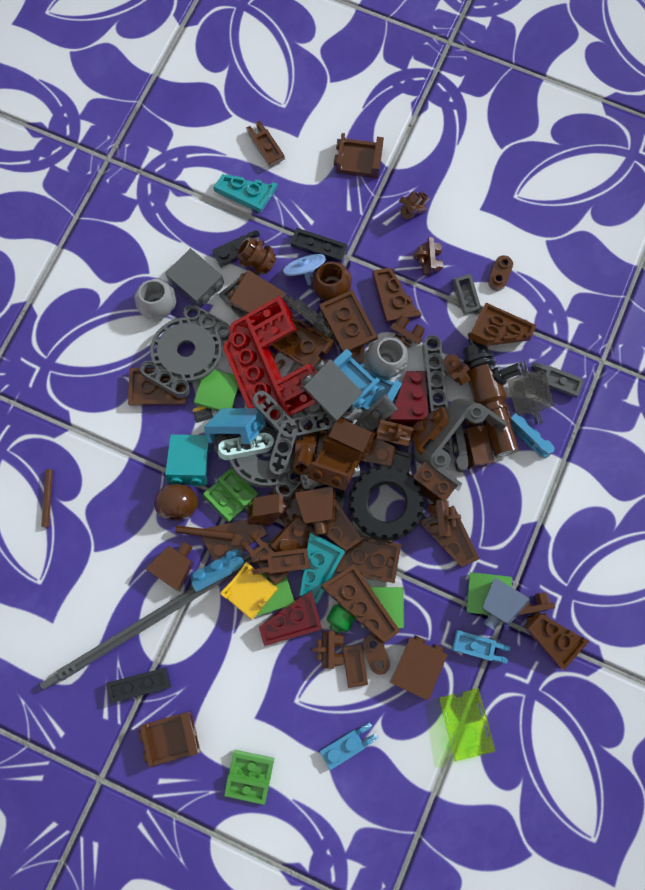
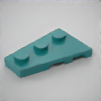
(248, 193)
(323, 561)

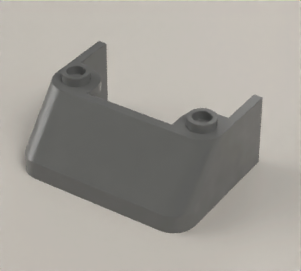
(457, 412)

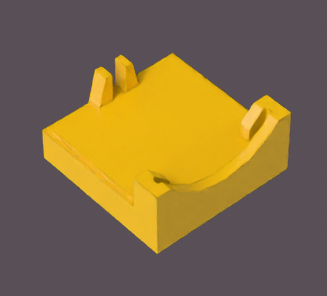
(249, 591)

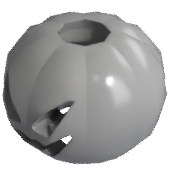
(155, 299)
(391, 348)

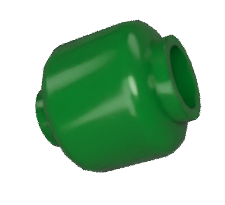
(340, 619)

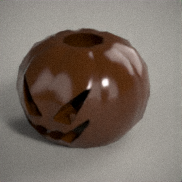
(331, 280)
(176, 502)

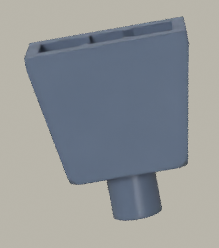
(503, 604)

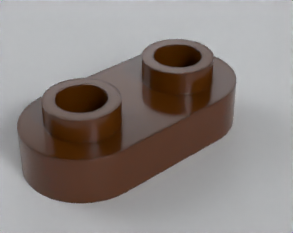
(500, 271)
(375, 655)

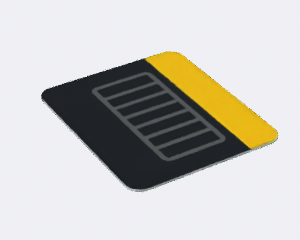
(202, 413)

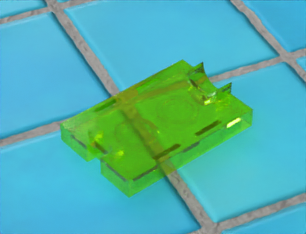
(466, 725)

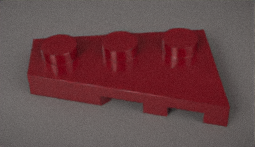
(411, 399)
(292, 621)

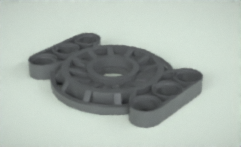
(180, 368)
(256, 471)

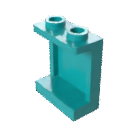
(187, 460)

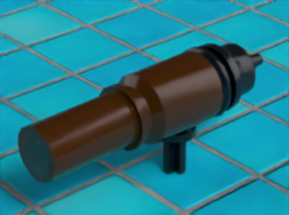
(488, 390)

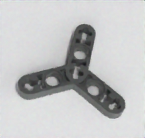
(280, 424)

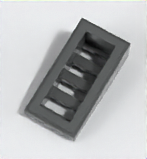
(472, 291)

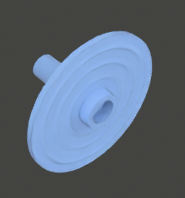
(305, 265)

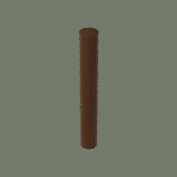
(47, 498)
(204, 532)

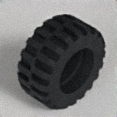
(381, 476)

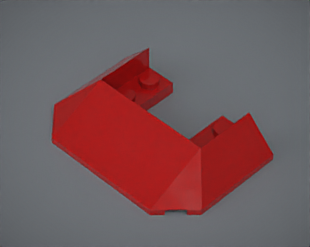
(253, 362)

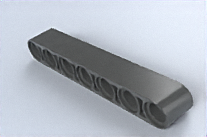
(435, 373)

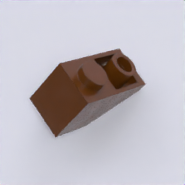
(265, 509)

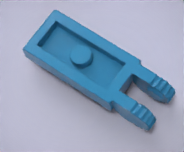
(531, 437)
(216, 570)
(478, 646)
(347, 746)

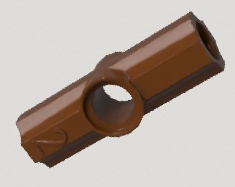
(305, 451)

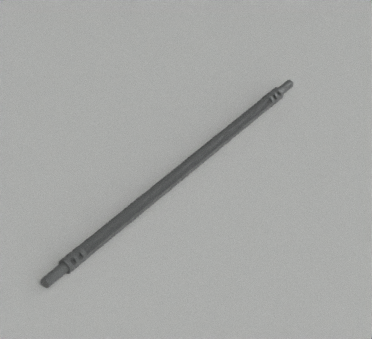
(136, 628)

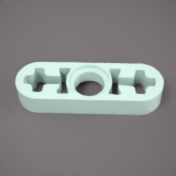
(233, 454)

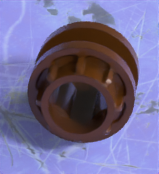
(258, 257)

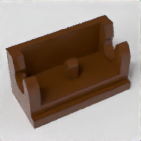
(352, 435)
(478, 447)

